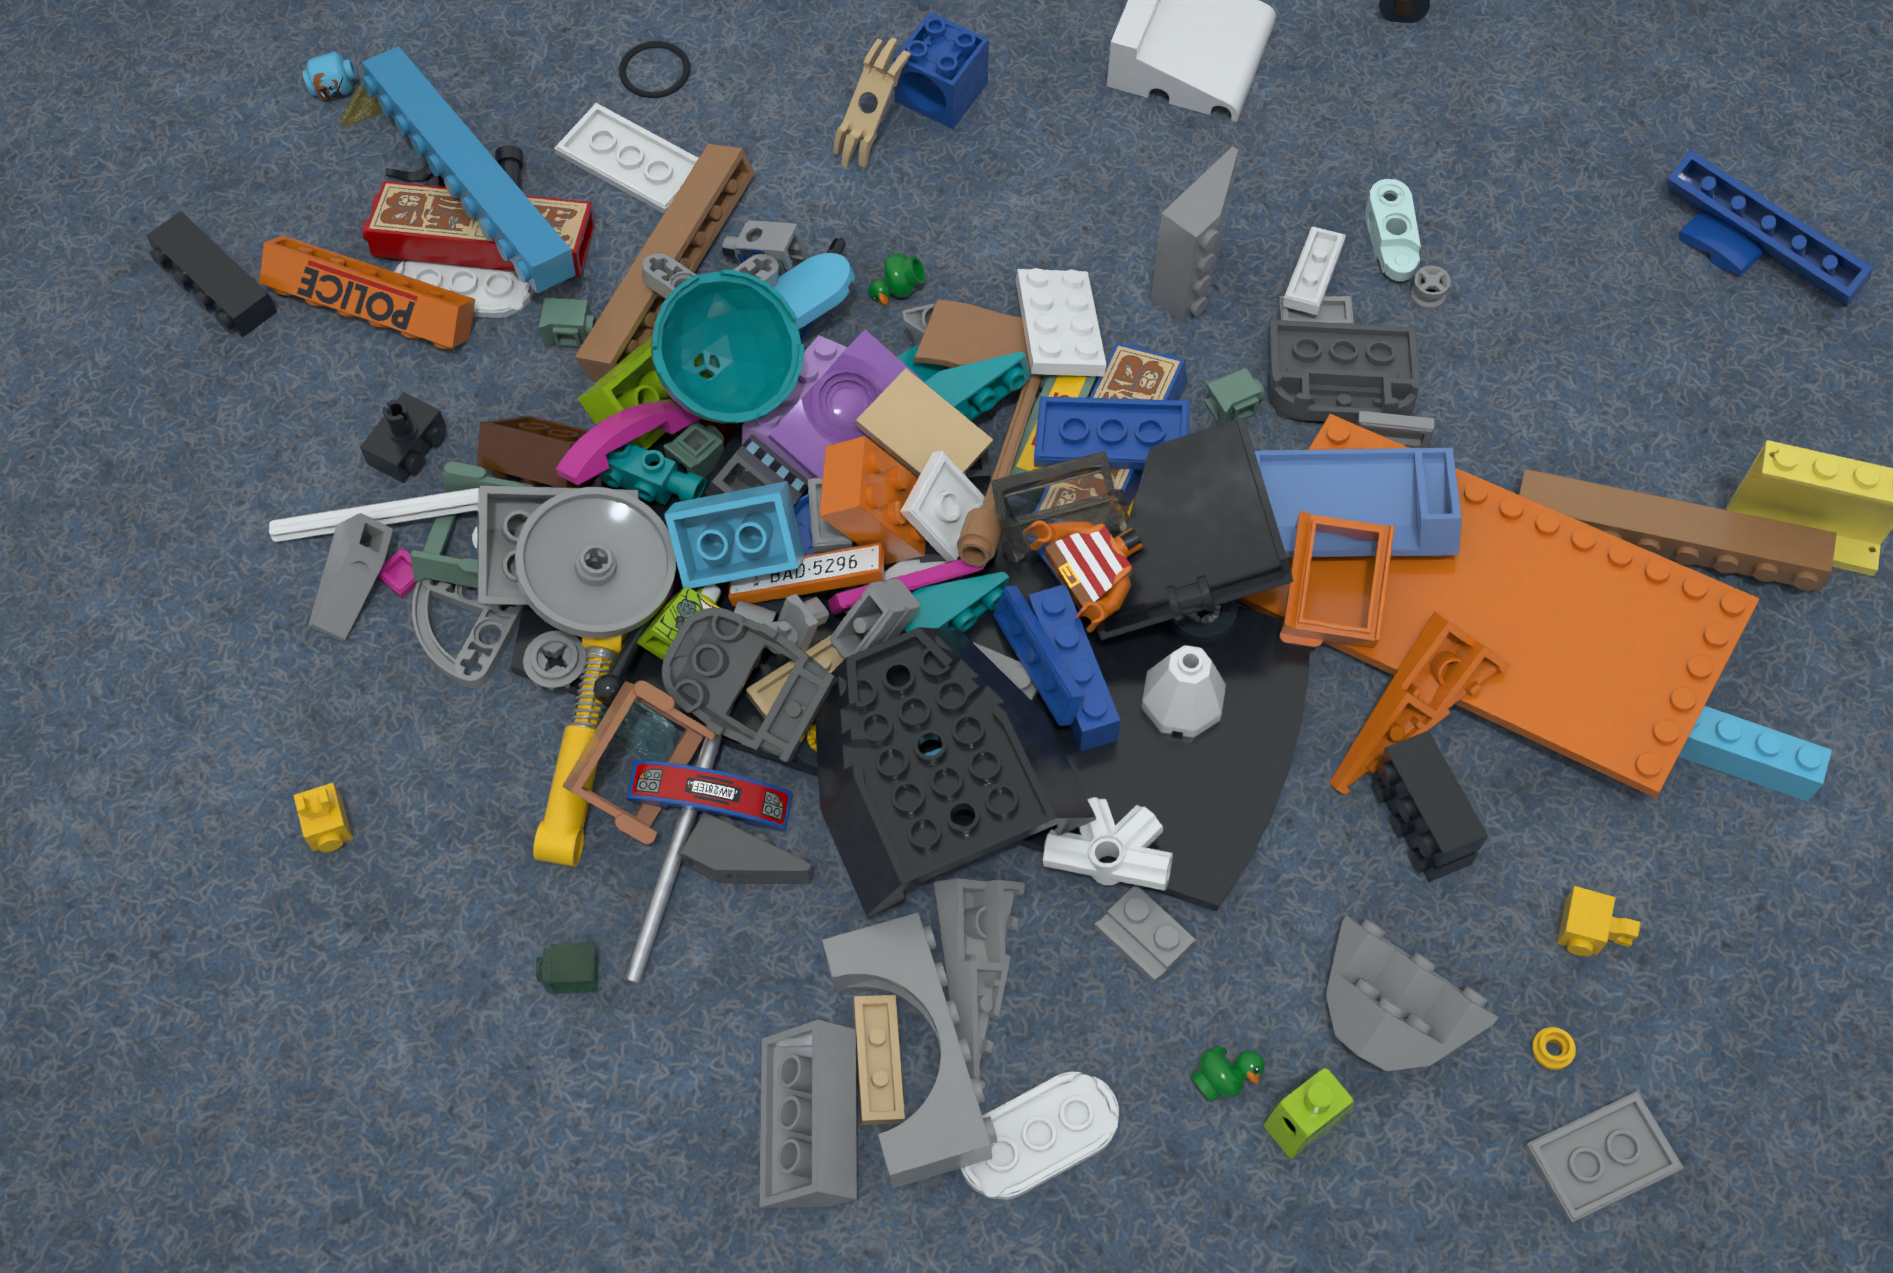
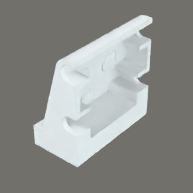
(1191, 50)

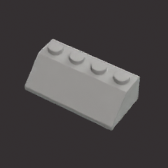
(808, 1117)

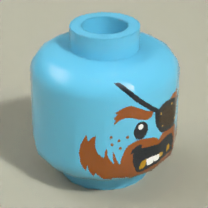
(329, 76)

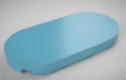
(816, 286)

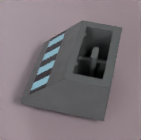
(754, 467)

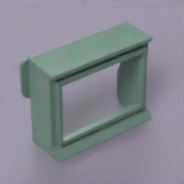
(431, 562)

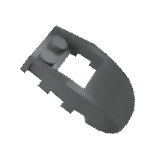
(712, 663)

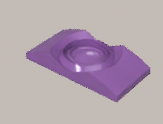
(835, 402)

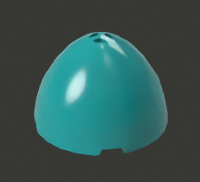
(747, 334)

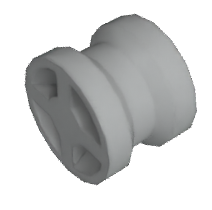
(1426, 279)

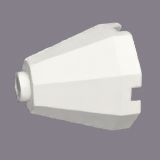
(1184, 692)

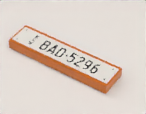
(815, 574)

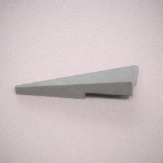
(973, 935)

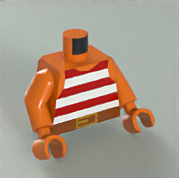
(1089, 564)

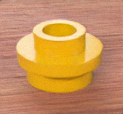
(1556, 1036)

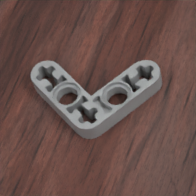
(665, 273)

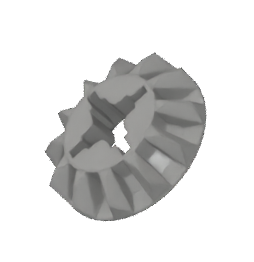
(553, 645)

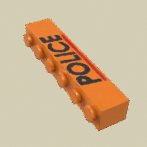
(367, 292)

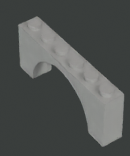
(949, 1124)

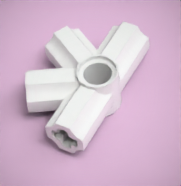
(1124, 841)

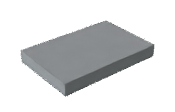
(1603, 1157)

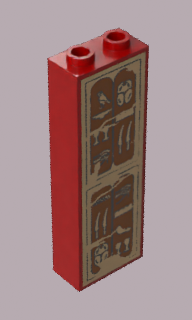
(433, 227)

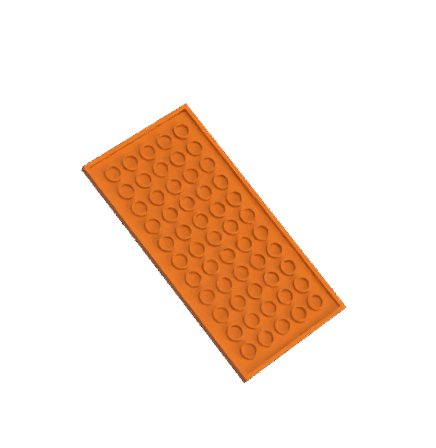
(1598, 634)

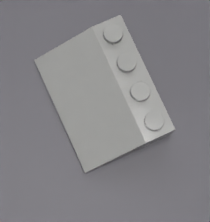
(1192, 240)
(499, 523)

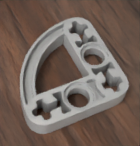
(491, 618)

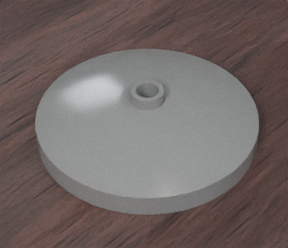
(603, 532)

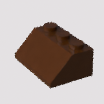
(527, 449)

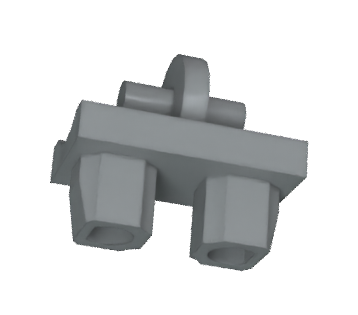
(799, 621)

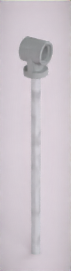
(681, 834)

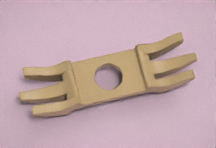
(881, 85)

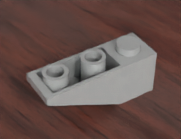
(349, 574)

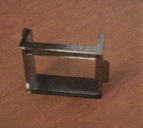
(1099, 509)

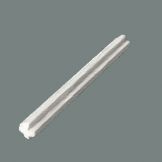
(385, 513)

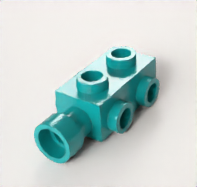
(657, 483)

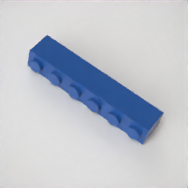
(1770, 227)

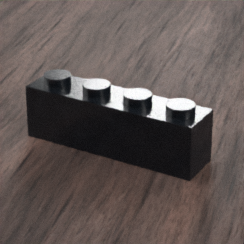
(211, 275)

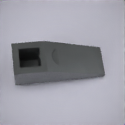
(736, 857)

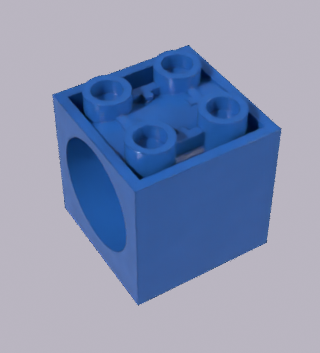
(943, 71)

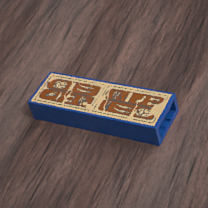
(1128, 375)

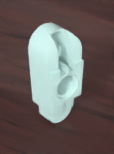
(1393, 229)

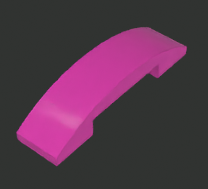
(589, 453)

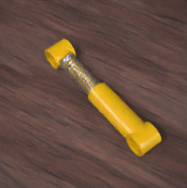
(562, 831)

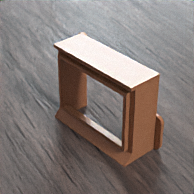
(639, 824)

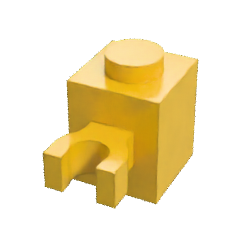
(323, 818)
(1589, 923)

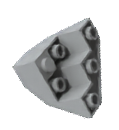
(1394, 1004)

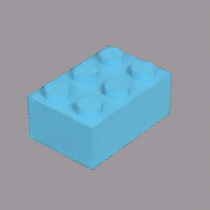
(735, 535)

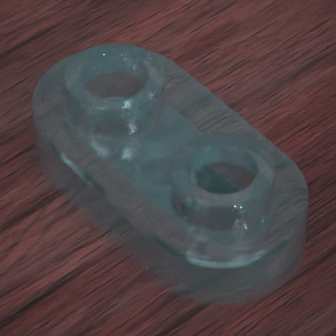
(642, 726)

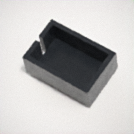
(1428, 807)

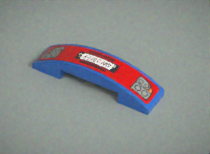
(709, 792)

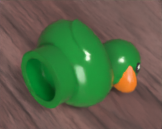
(900, 280)
(1220, 1078)

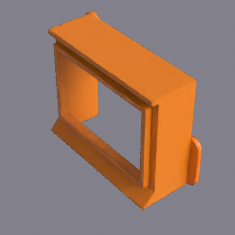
(1311, 632)

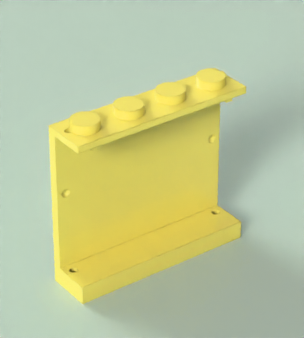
(1825, 495)

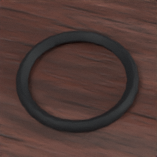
(654, 44)

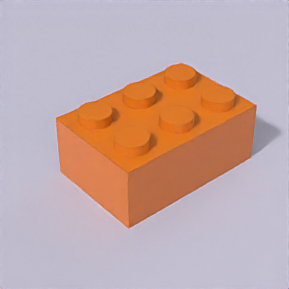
(865, 496)

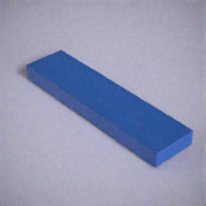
(1038, 655)

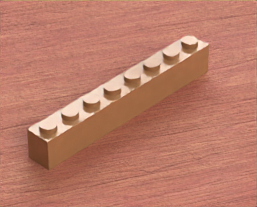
(684, 235)
(1692, 531)

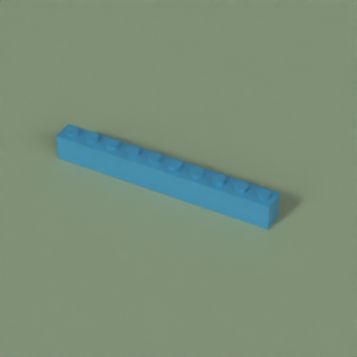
(468, 170)

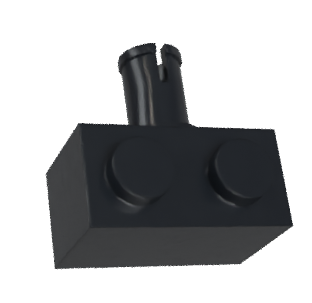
(403, 437)

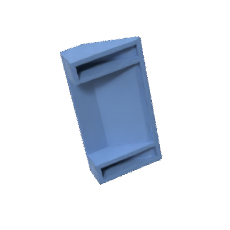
(1376, 486)

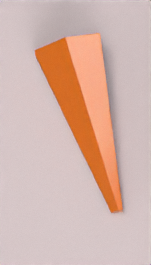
(1431, 679)

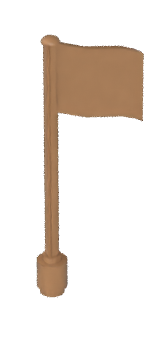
(966, 335)

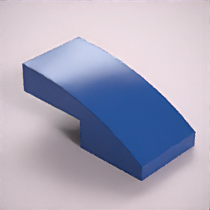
(1727, 245)

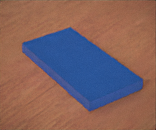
(1121, 427)

